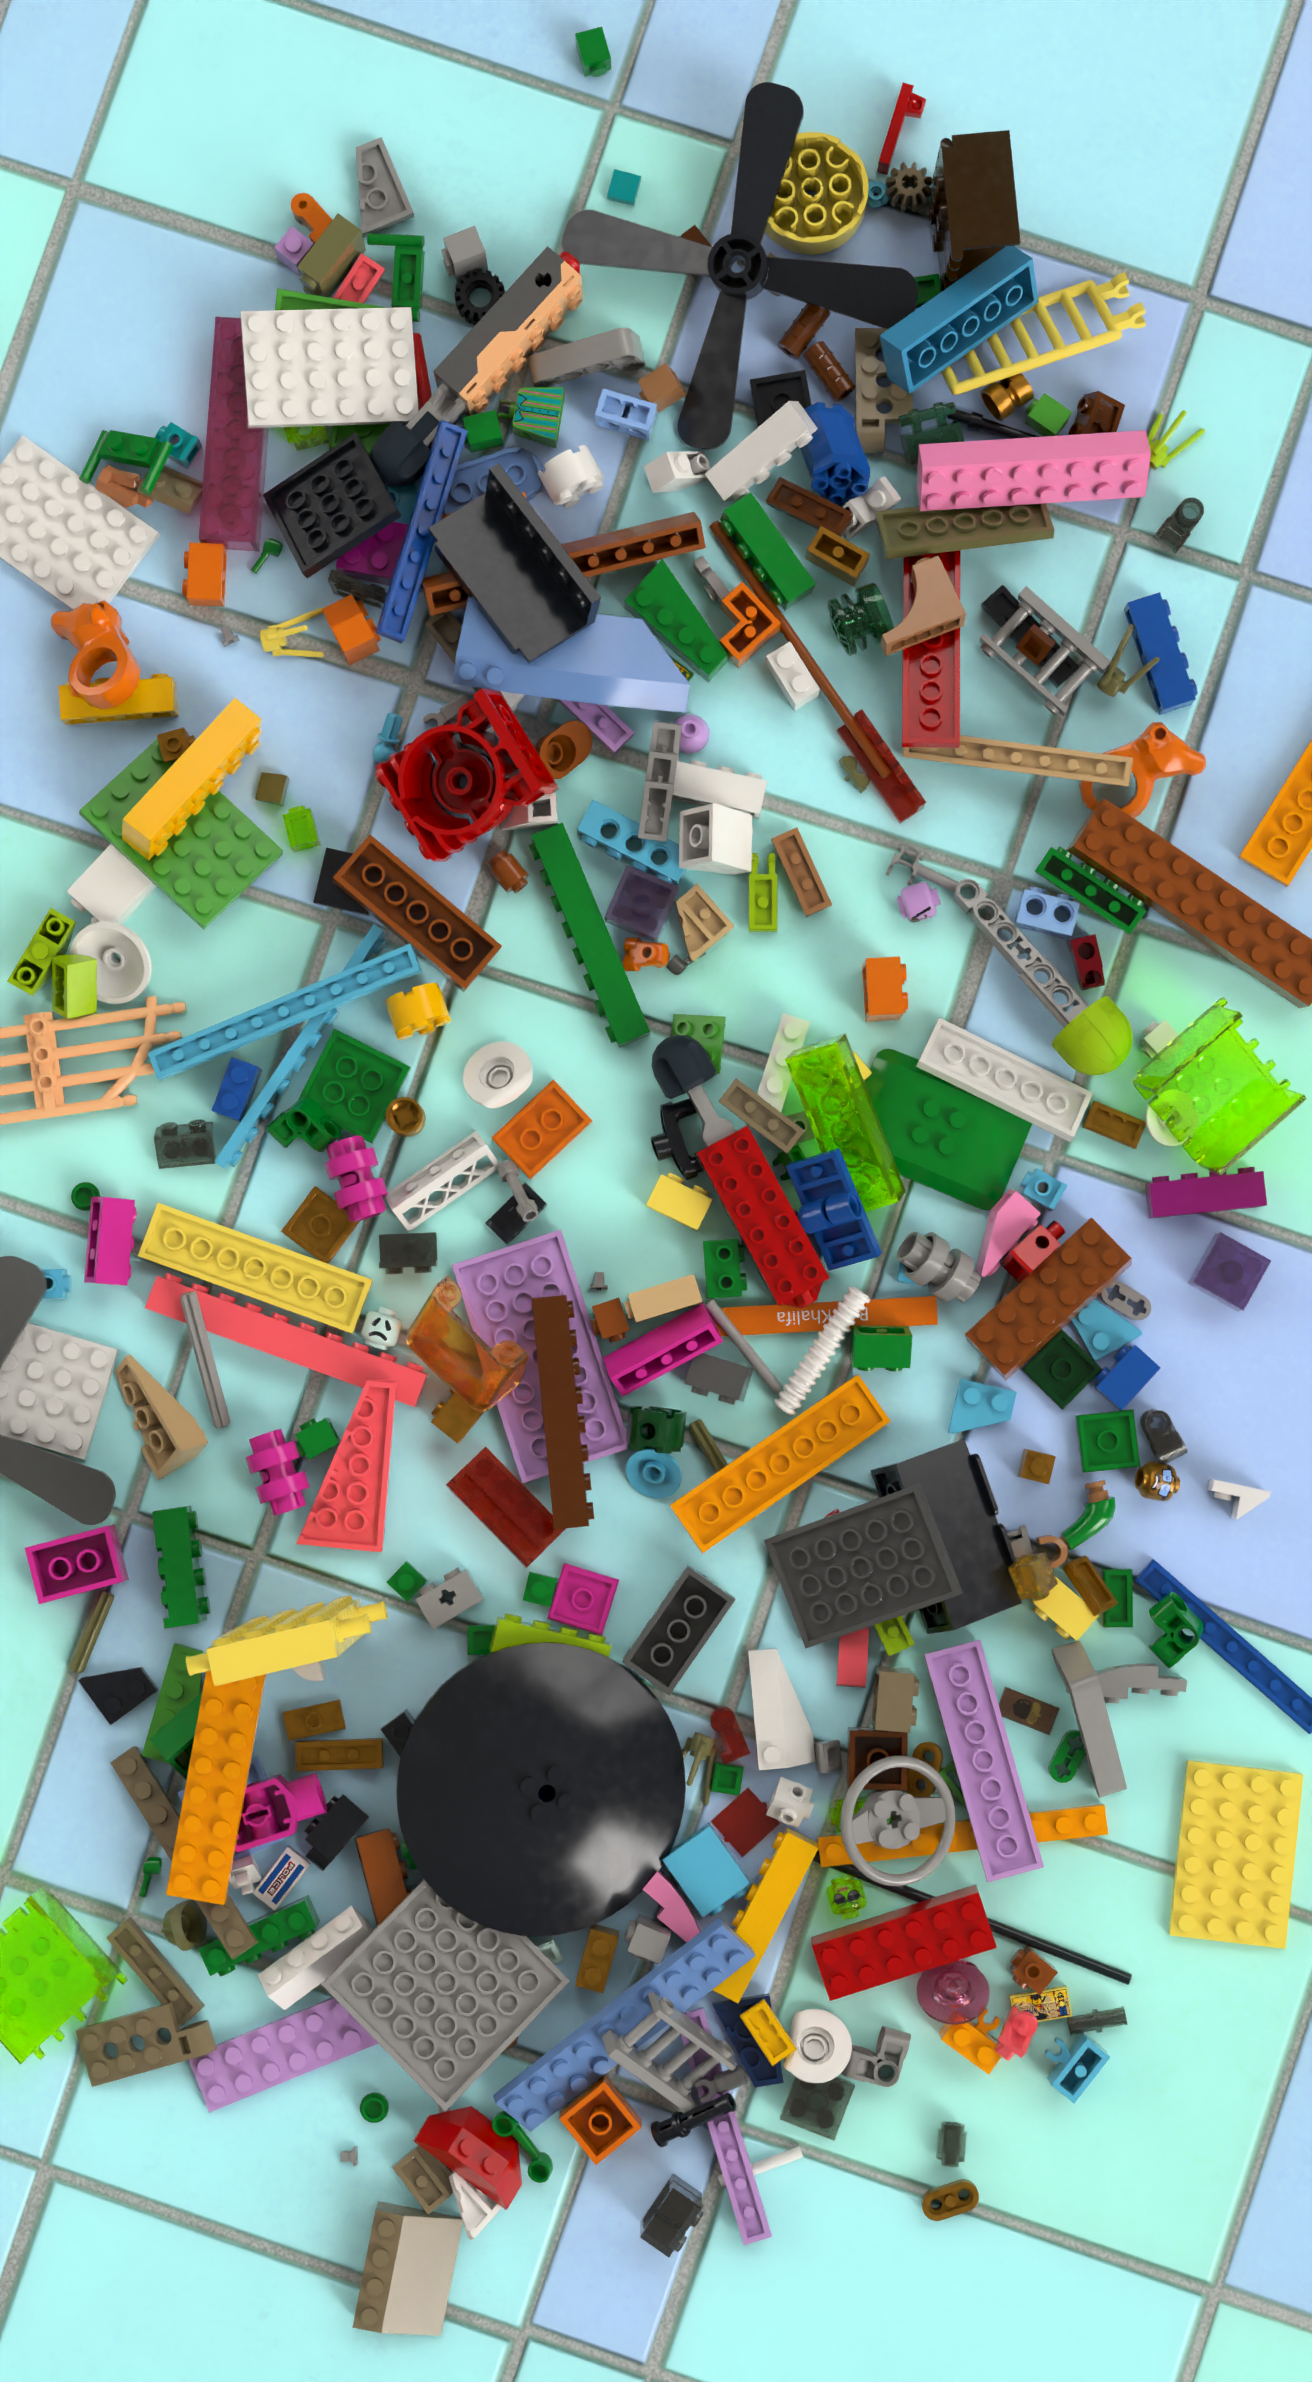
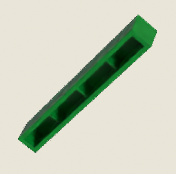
(590, 935)

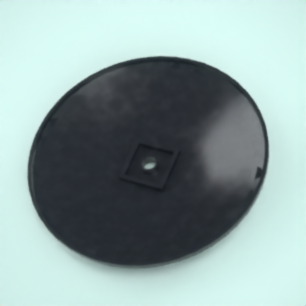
(476, 1775)

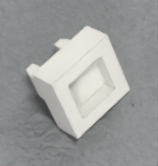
(244, 1874)

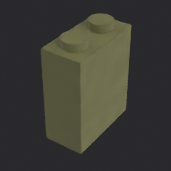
(331, 257)

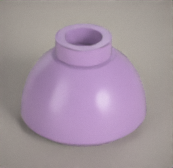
(693, 733)

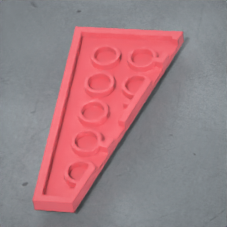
(355, 1489)

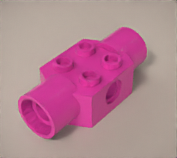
(276, 1807)

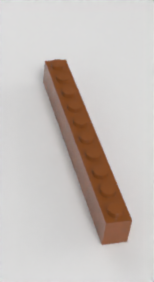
(594, 555)

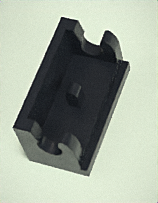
(507, 1222)

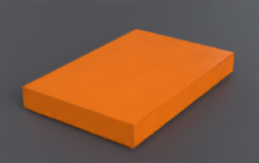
(541, 1129)

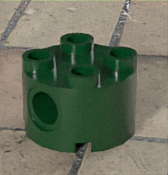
(656, 1428)

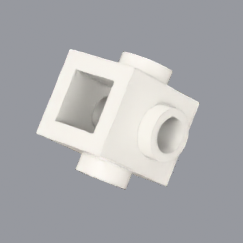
(790, 1802)

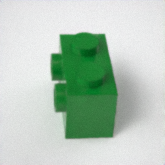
(723, 1268)
(880, 1347)

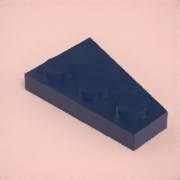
(749, 2052)

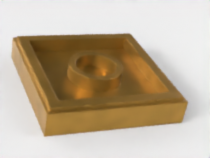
(319, 1226)

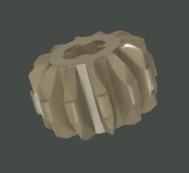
(909, 196)

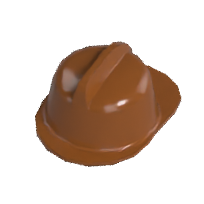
(565, 748)

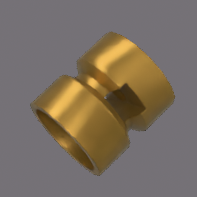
(1004, 396)
(405, 1117)

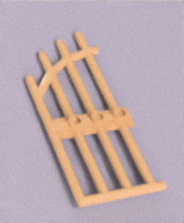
(45, 1057)

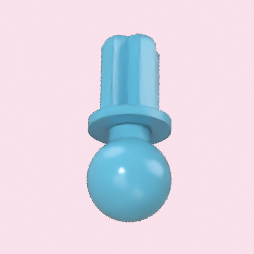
(388, 736)

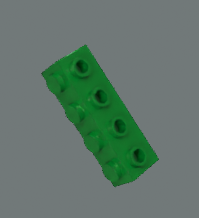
(766, 551)
(1091, 891)
(271, 1931)

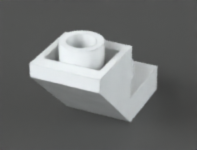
(879, 497)

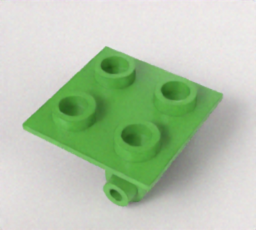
(704, 1029)

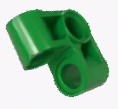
(314, 1128)
(1173, 1616)

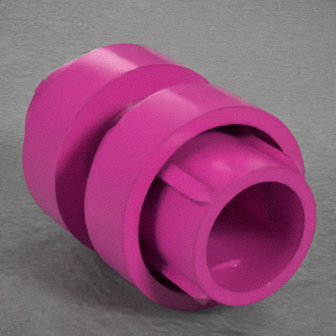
(351, 1158)
(280, 1481)

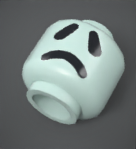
(381, 1328)

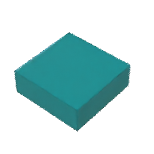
(624, 187)

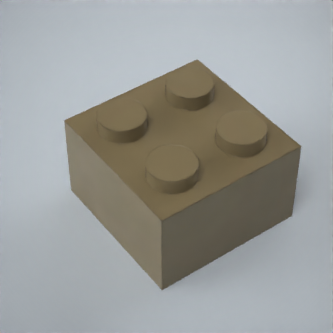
(894, 1699)

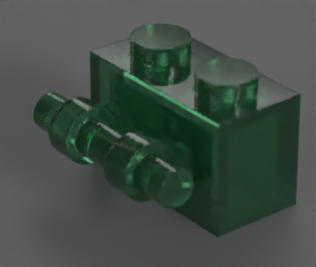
(941, 433)

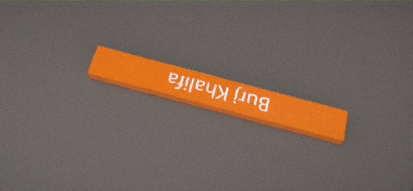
(790, 1319)

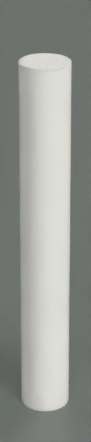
(772, 2162)

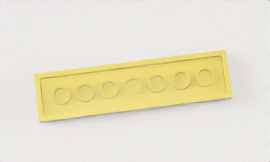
(255, 1268)

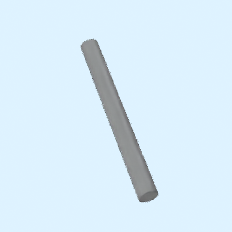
(743, 1346)

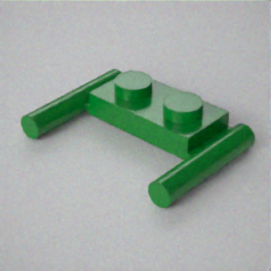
(407, 269)
(130, 450)

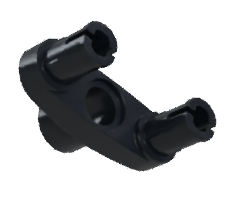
(671, 1142)

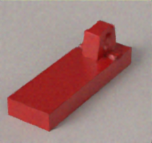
(907, 105)

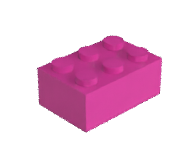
(76, 1564)

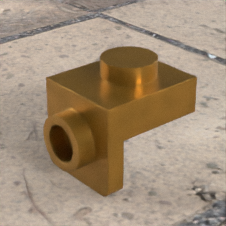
(174, 743)

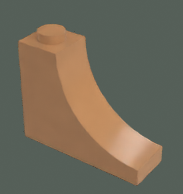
(933, 611)

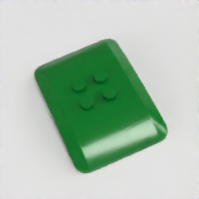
(943, 1132)

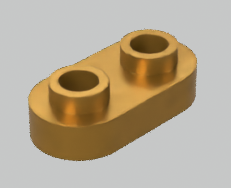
(914, 1776)
(950, 2201)

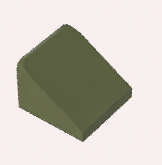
(272, 788)

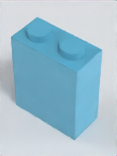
(707, 1871)

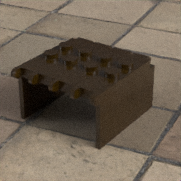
(972, 202)

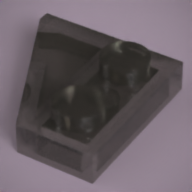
(346, 585)

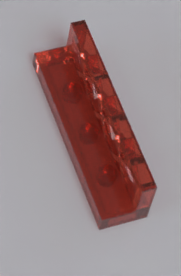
(896, 789)

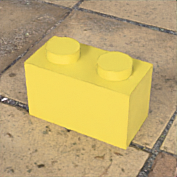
(679, 1201)
(1066, 1611)

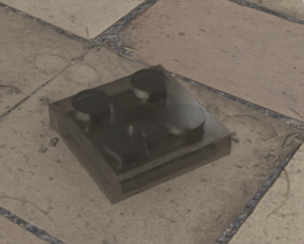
(818, 2105)

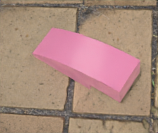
(675, 1909)

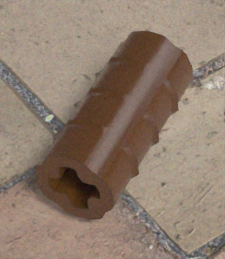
(803, 330)
(829, 371)

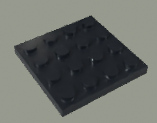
(331, 505)

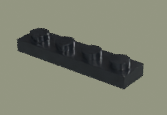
(1001, 607)

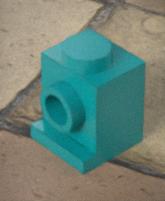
(185, 449)

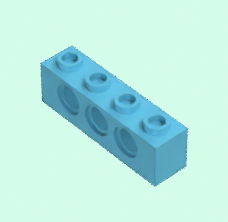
(600, 816)

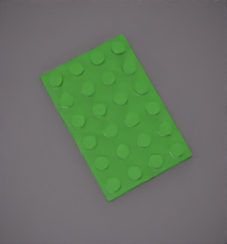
(205, 863)

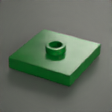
(1107, 1441)

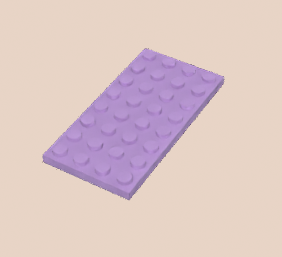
(499, 1305)

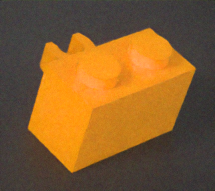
(973, 2041)

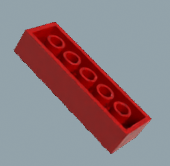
(903, 1942)

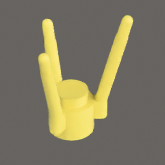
(275, 636)

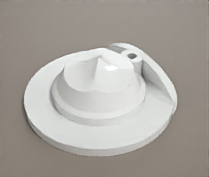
(497, 1074)
(821, 2046)

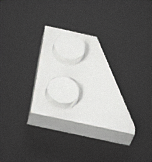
(474, 2206)

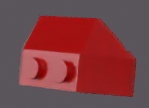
(472, 2149)

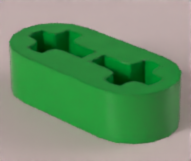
(1062, 1752)

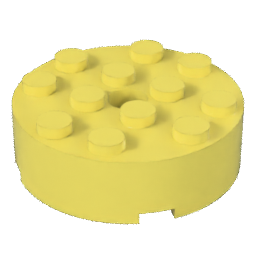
(831, 216)

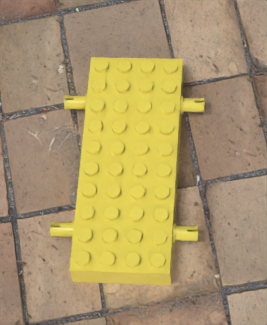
(287, 1640)

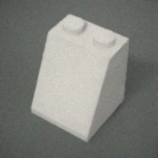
(715, 840)

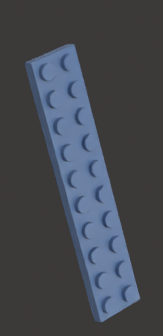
(582, 2055)

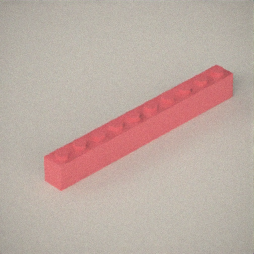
(288, 1341)

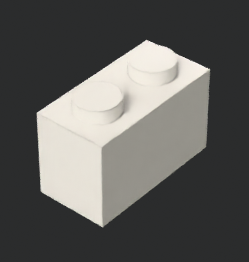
(792, 676)

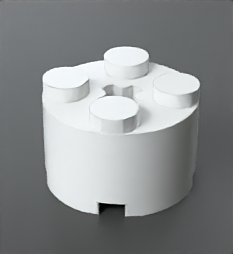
(571, 476)

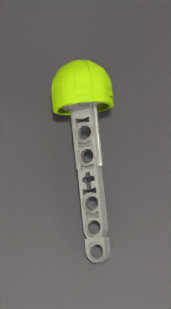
(1093, 1036)

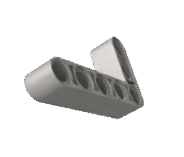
(1091, 1717)

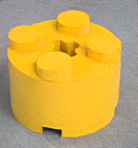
(417, 1010)

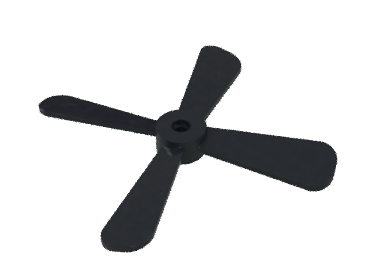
(853, 290)

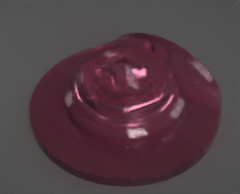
(953, 1992)

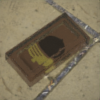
(1027, 1710)

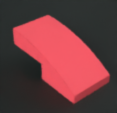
(853, 1659)

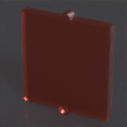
(744, 1822)

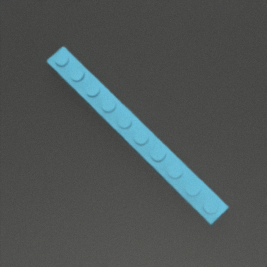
(284, 1012)
(293, 1061)

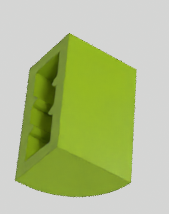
(74, 985)

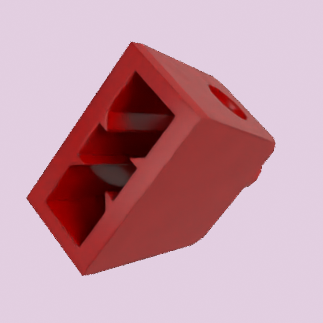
(1028, 1255)

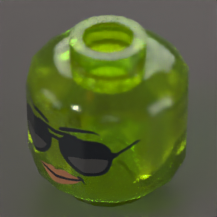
(846, 1897)

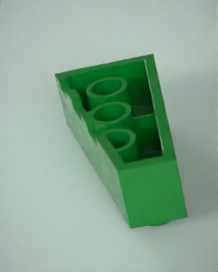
(676, 621)
(180, 1566)

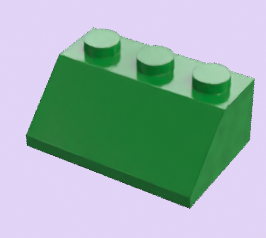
(177, 1737)

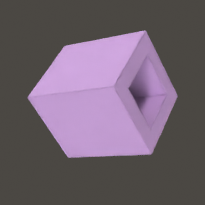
(293, 249)

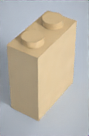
(663, 1299)

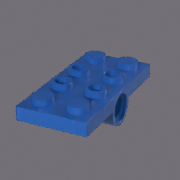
(833, 1209)

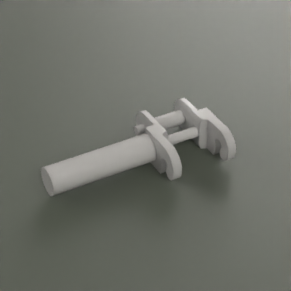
(921, 870)

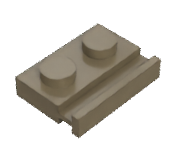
(175, 490)
(425, 2178)

